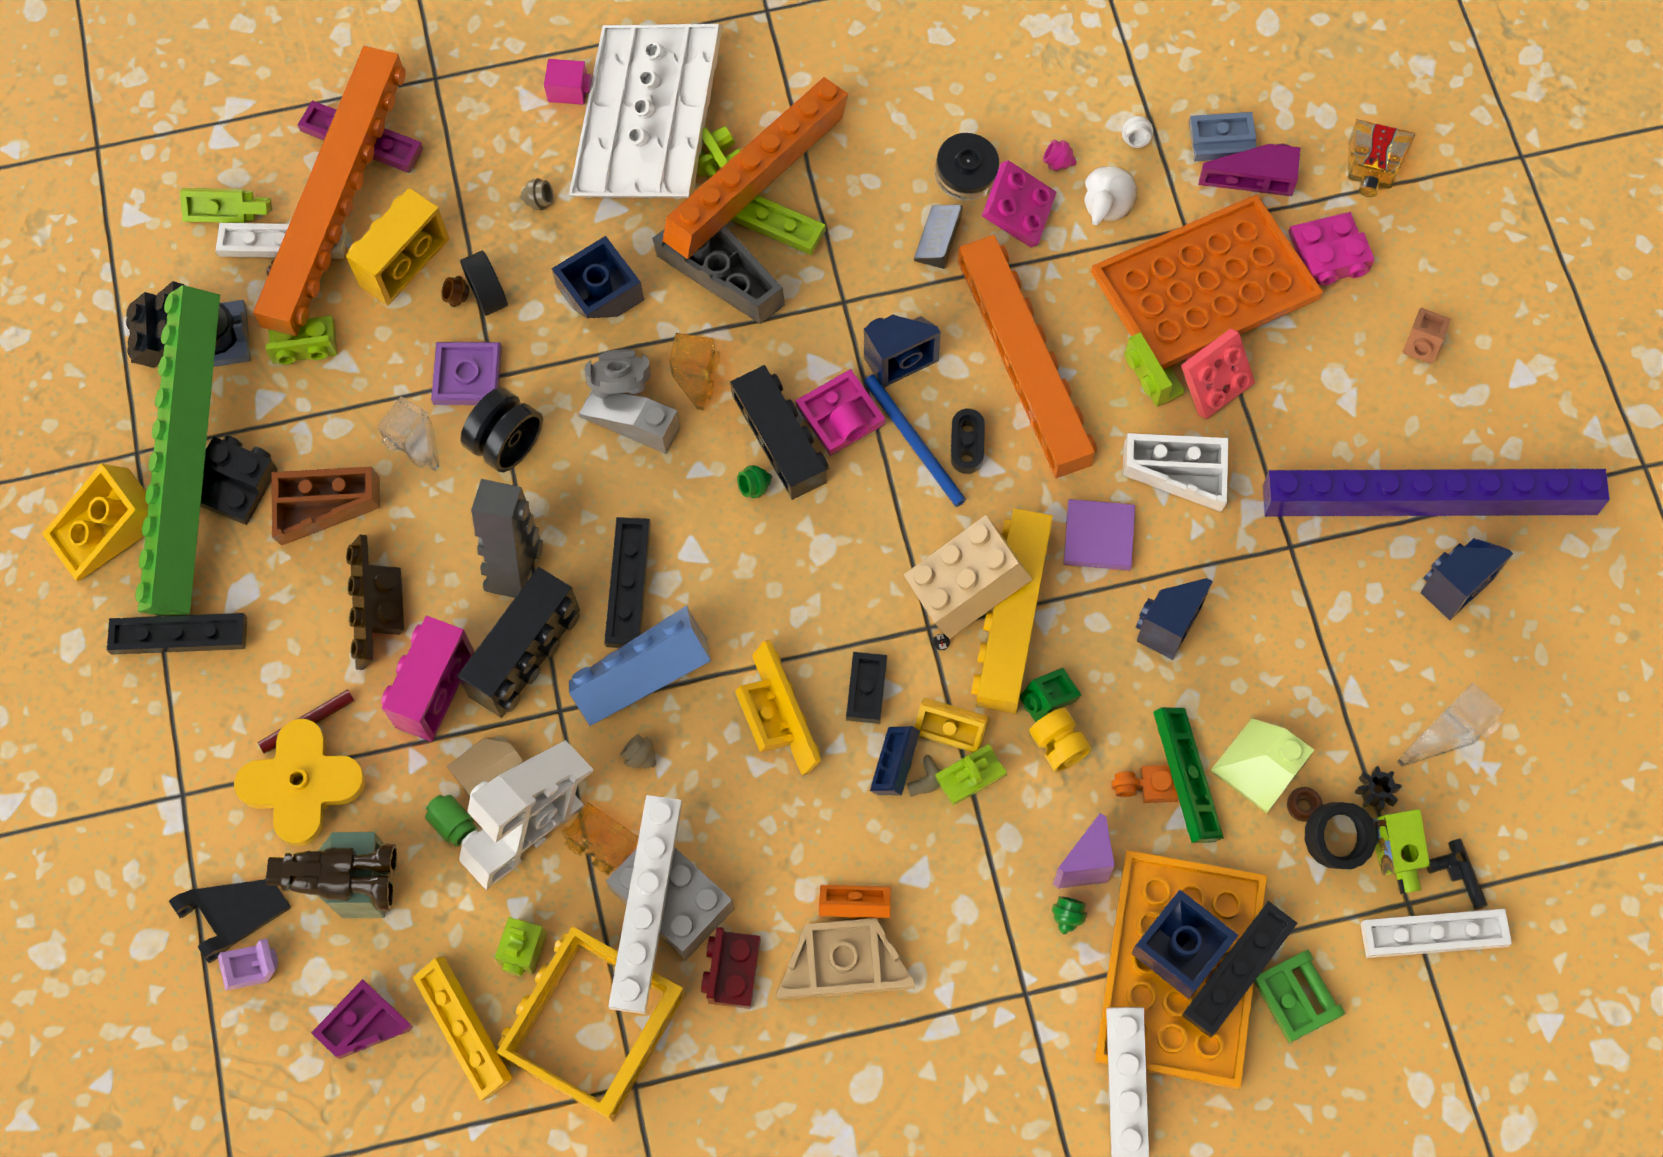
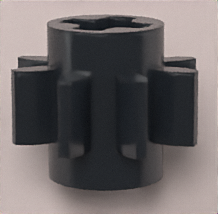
(1370, 782)

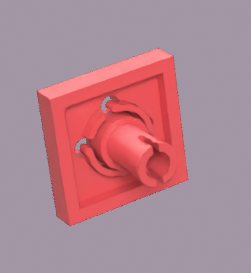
(1212, 370)

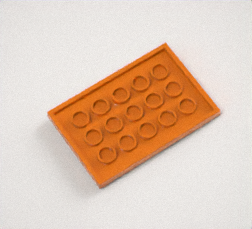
(1207, 279)

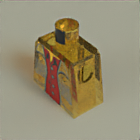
(1376, 155)

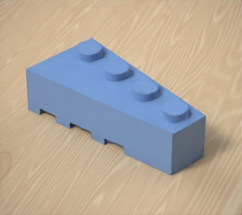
(640, 667)

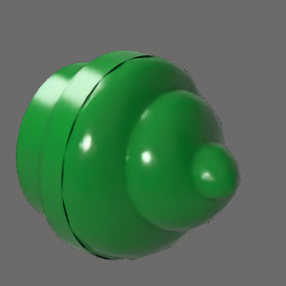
(753, 481)
(1069, 913)

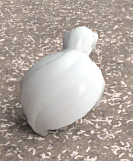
(1109, 194)

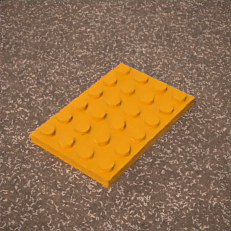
(1171, 1041)

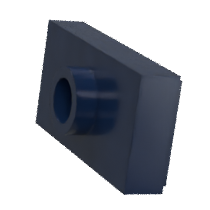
(895, 760)

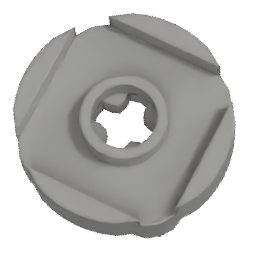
(617, 373)

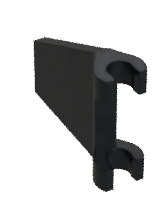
(231, 911)

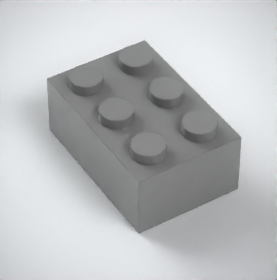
(691, 907)

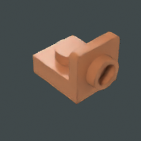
(1426, 335)

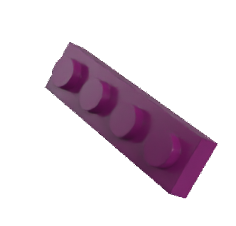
(389, 149)

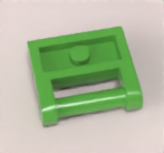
(1290, 1003)

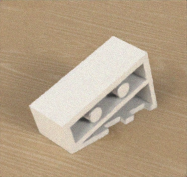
(1180, 465)

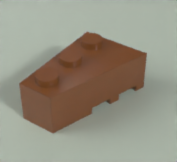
(320, 499)

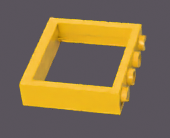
(532, 1006)

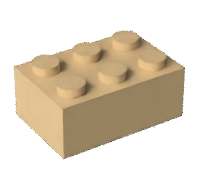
(967, 577)

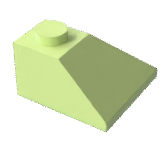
(1262, 762)

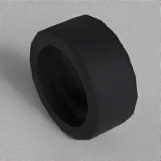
(484, 282)
(1365, 830)

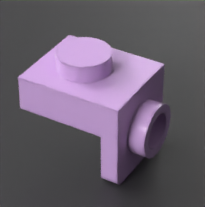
(248, 965)

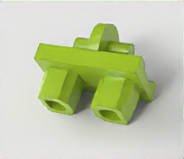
(716, 143)
(970, 774)

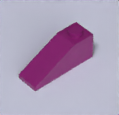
(1260, 169)

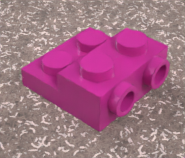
(1332, 248)

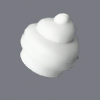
(1137, 131)

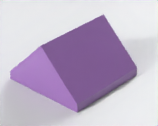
(1089, 860)

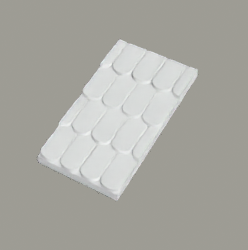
(646, 111)

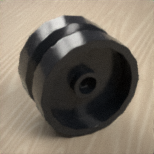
(501, 429)

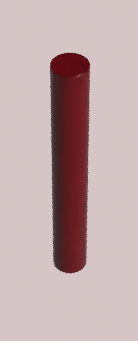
(314, 715)

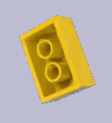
(397, 246)

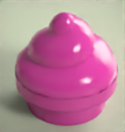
(1059, 155)

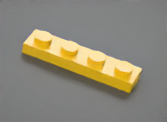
(462, 1028)

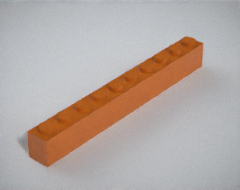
(329, 192)

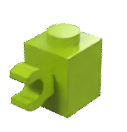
(520, 947)

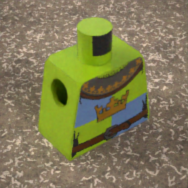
(1403, 834)

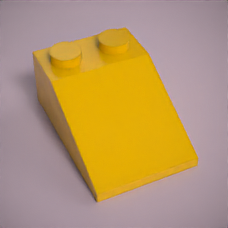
(98, 520)

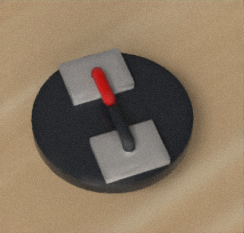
(941, 642)

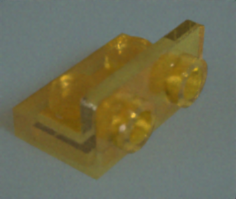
(600, 839)

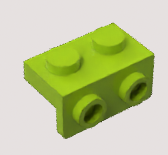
(1156, 382)

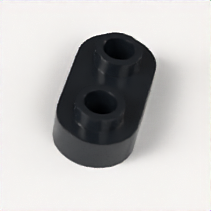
(967, 443)

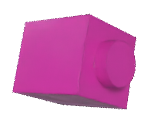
(567, 81)

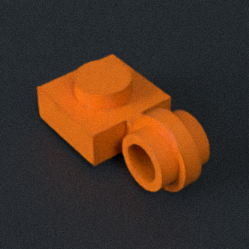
(1155, 784)

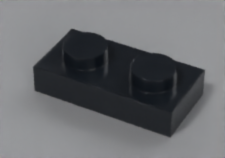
(866, 687)

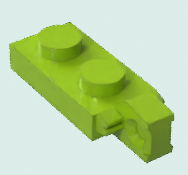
(221, 205)

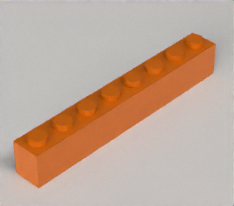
(754, 168)
(1026, 356)

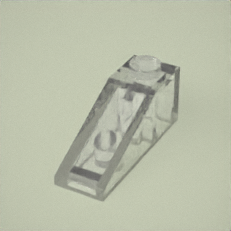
(1457, 727)

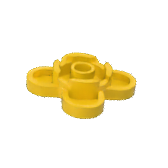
(301, 807)

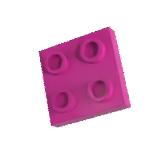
(1019, 203)
(840, 412)

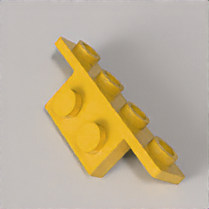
(775, 712)

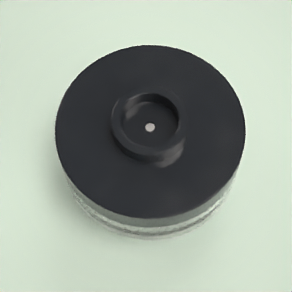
(966, 166)

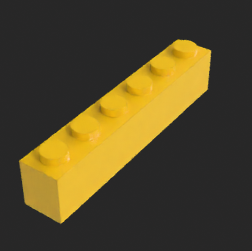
(1013, 618)

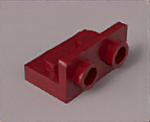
(732, 969)

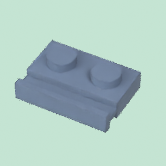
(1221, 135)

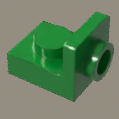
(1049, 693)

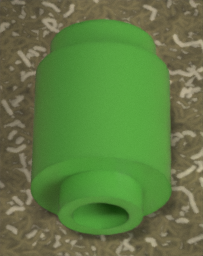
(449, 819)

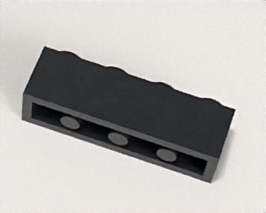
(779, 432)

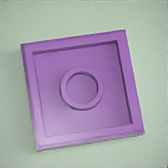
(465, 372)
(1099, 534)

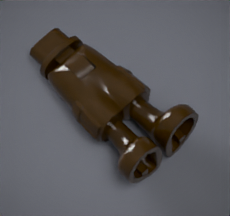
(331, 872)

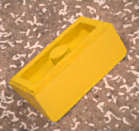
(951, 725)

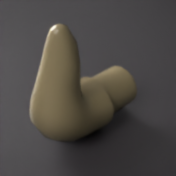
(928, 783)

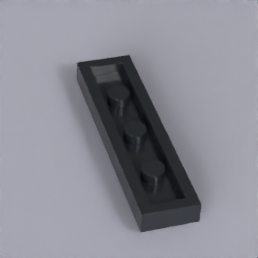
(627, 581)
(177, 633)
(1239, 969)

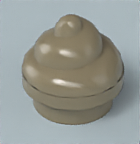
(537, 194)
(639, 753)

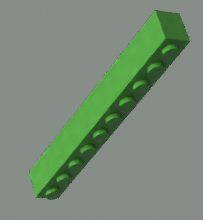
(178, 453)

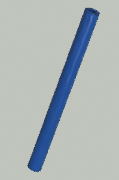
(914, 440)

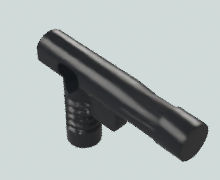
(1460, 870)

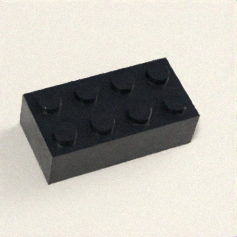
(520, 643)

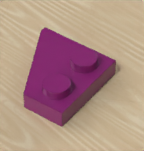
(360, 1022)

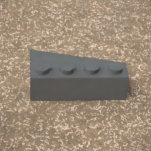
(728, 272)
(505, 536)

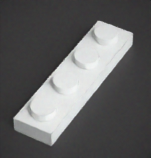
(260, 240)
(1435, 933)
(1127, 1082)

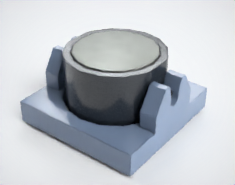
(232, 334)

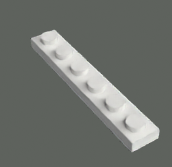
(645, 905)

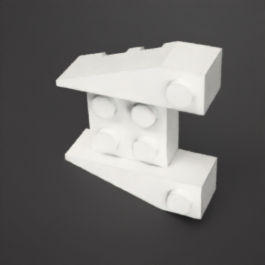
(521, 810)

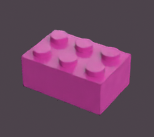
(427, 678)

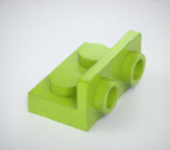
(314, 342)

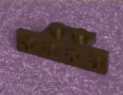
(375, 601)

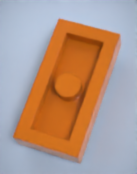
(854, 901)

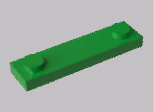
(1188, 775)

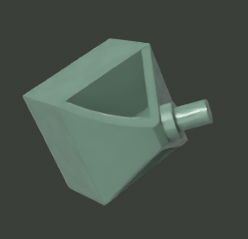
(359, 904)

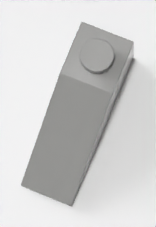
(634, 418)

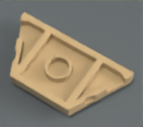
(843, 961)

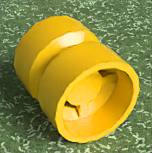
(1058, 737)

